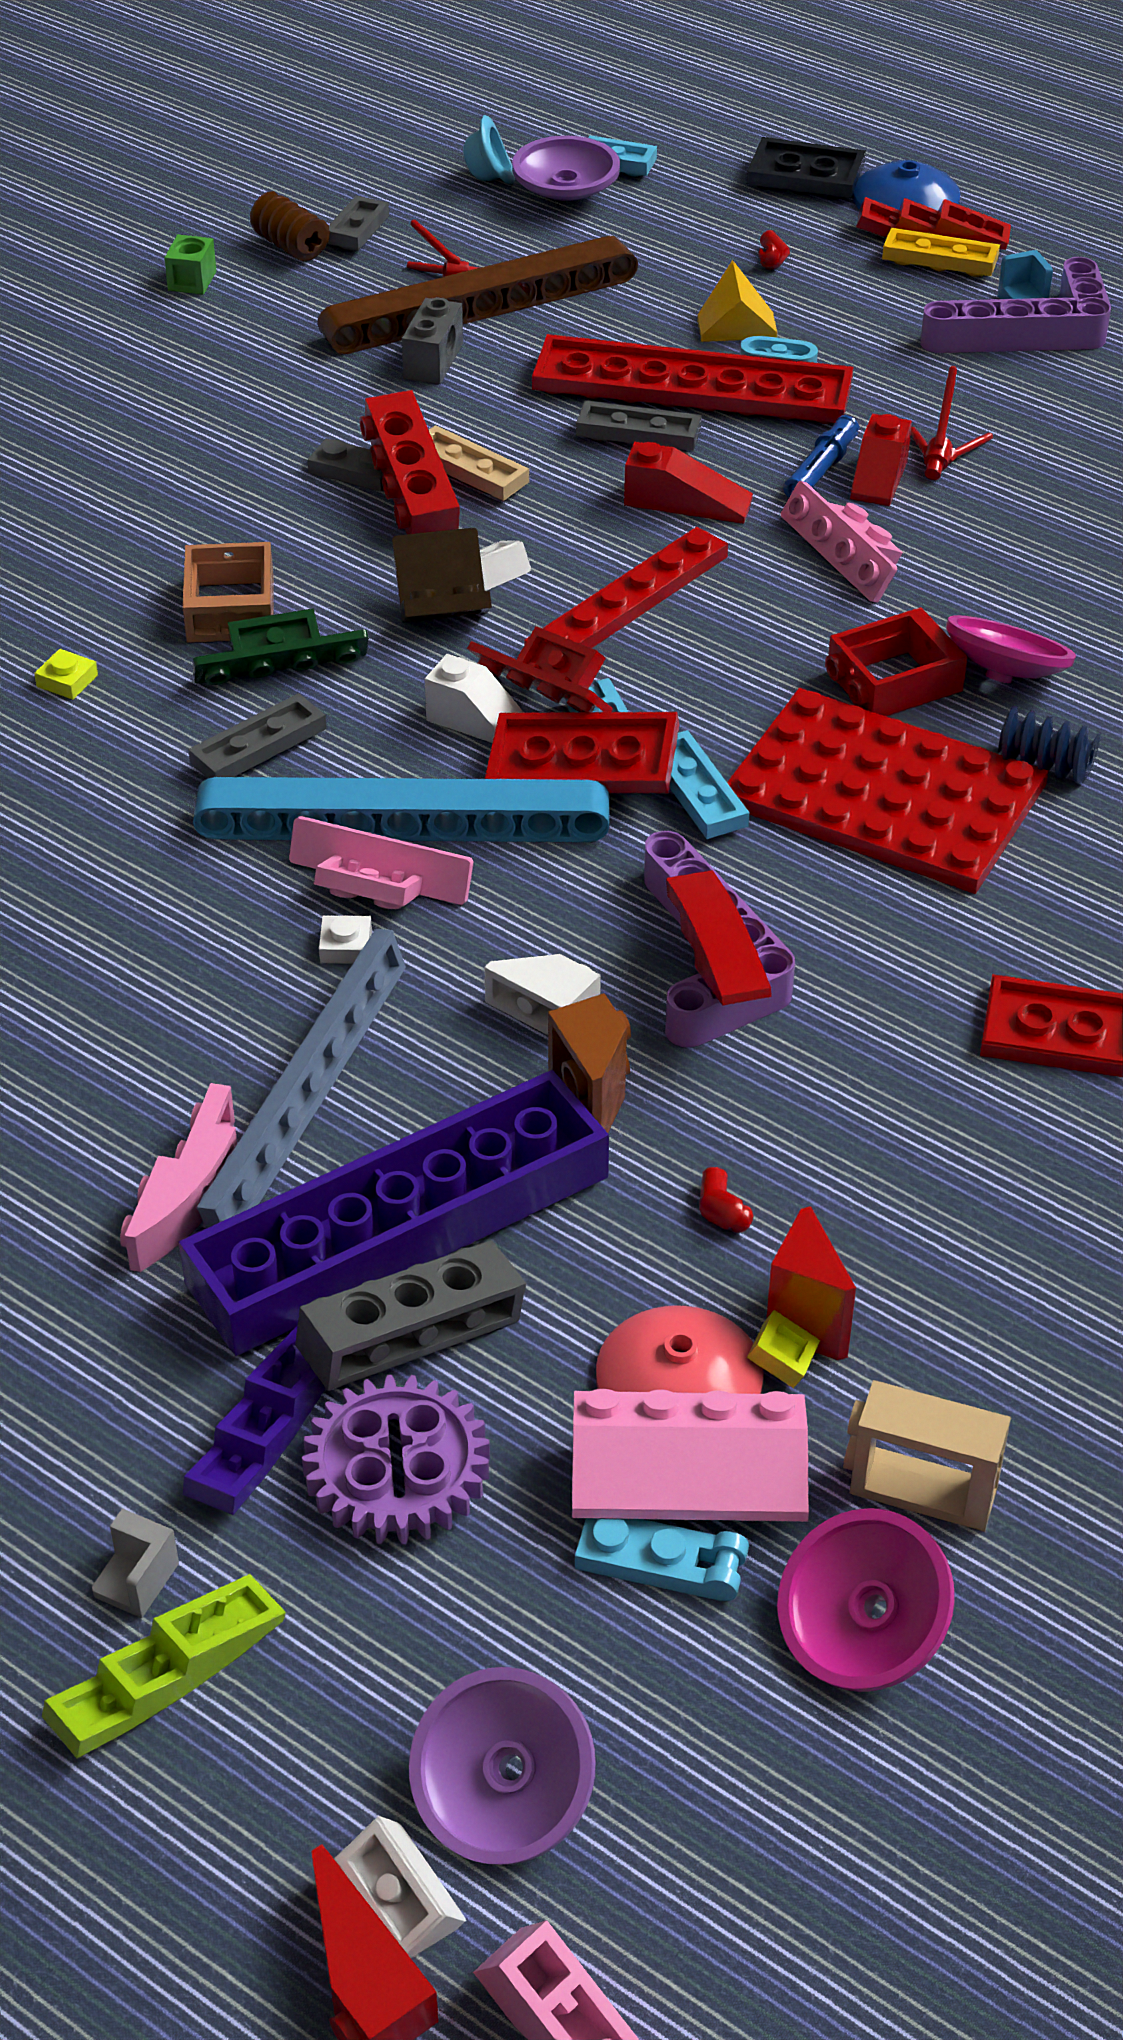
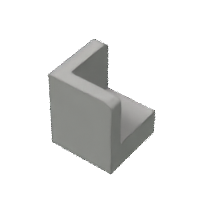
(140, 1566)

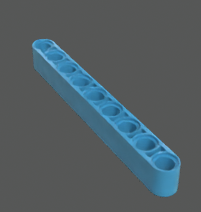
(406, 808)

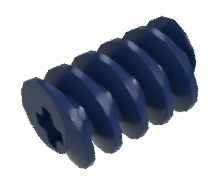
(1048, 746)

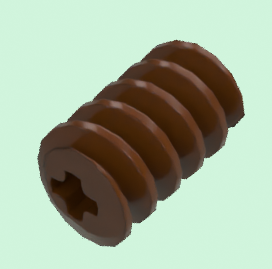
(289, 226)

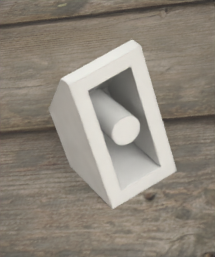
(466, 698)
(537, 985)

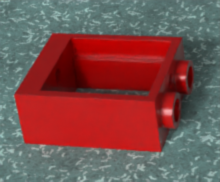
(910, 632)

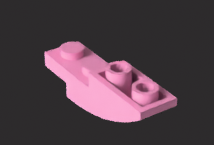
(176, 1185)

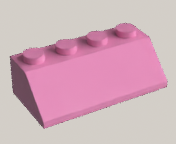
(690, 1456)

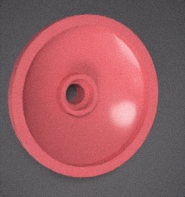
(644, 1357)

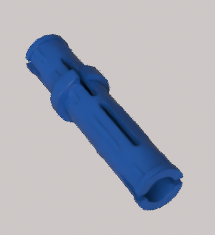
(829, 449)

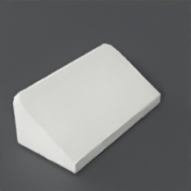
(503, 562)
(400, 1886)

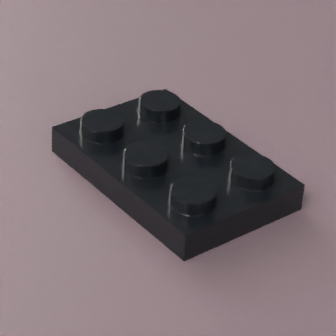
(806, 167)

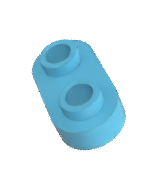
(779, 348)

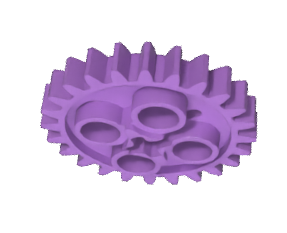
(342, 1461)

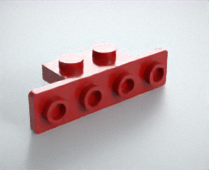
(553, 665)

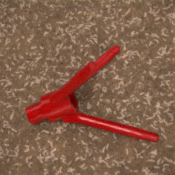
(452, 262)
(940, 449)

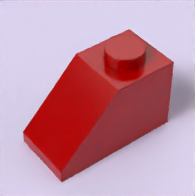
(881, 459)

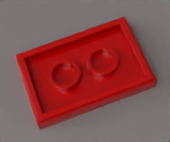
(1054, 1025)

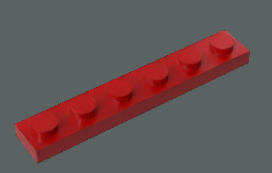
(640, 588)

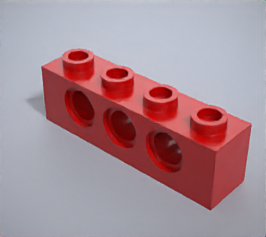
(409, 464)

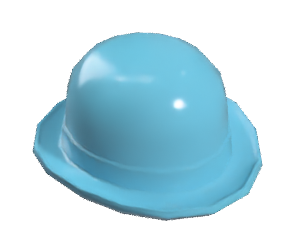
(487, 155)

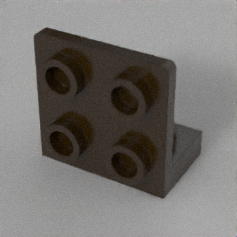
(440, 575)

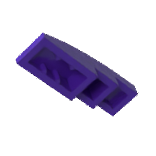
(256, 1429)

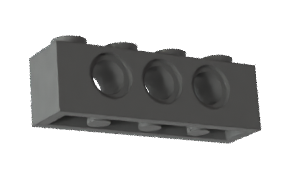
(409, 1314)

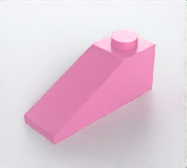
(549, 1990)

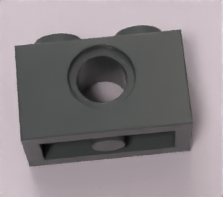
(432, 340)

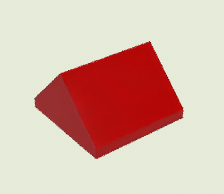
(813, 1286)

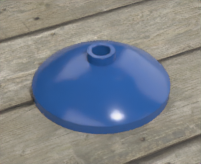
(908, 180)

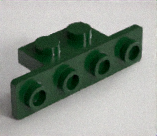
(277, 644)

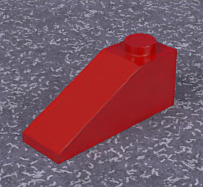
(676, 483)
(371, 1977)

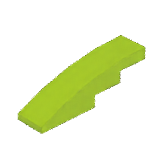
(160, 1669)

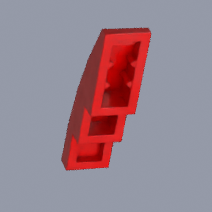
(949, 221)
(719, 938)

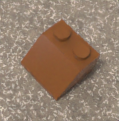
(590, 1054)

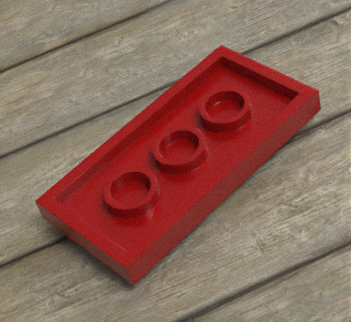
(615, 748)

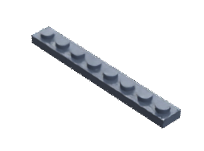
(305, 1081)

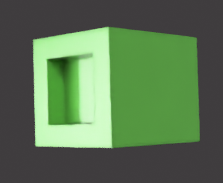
(190, 264)

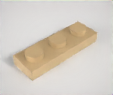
(478, 465)

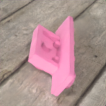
(844, 539)
(377, 865)

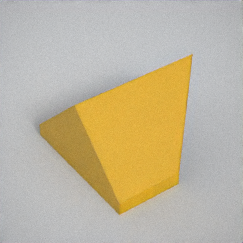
(735, 310)

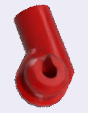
(775, 252)
(721, 1206)

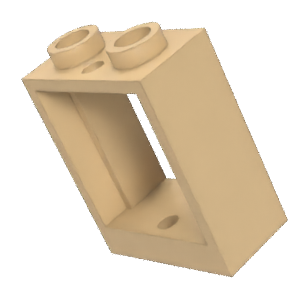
(933, 1428)

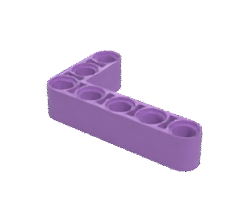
(1064, 323)
(691, 1006)

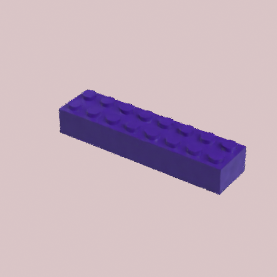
(394, 1209)

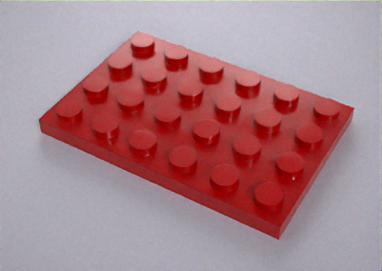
(887, 789)

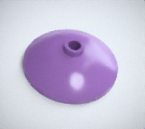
(566, 167)
(463, 1758)

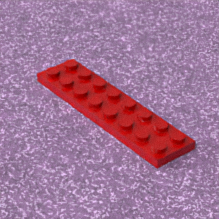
(693, 378)

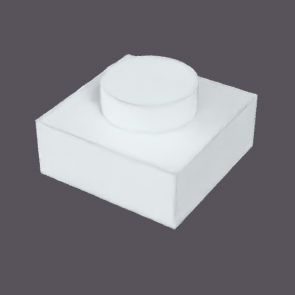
(343, 938)

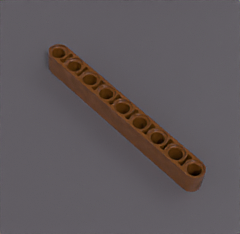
(482, 291)

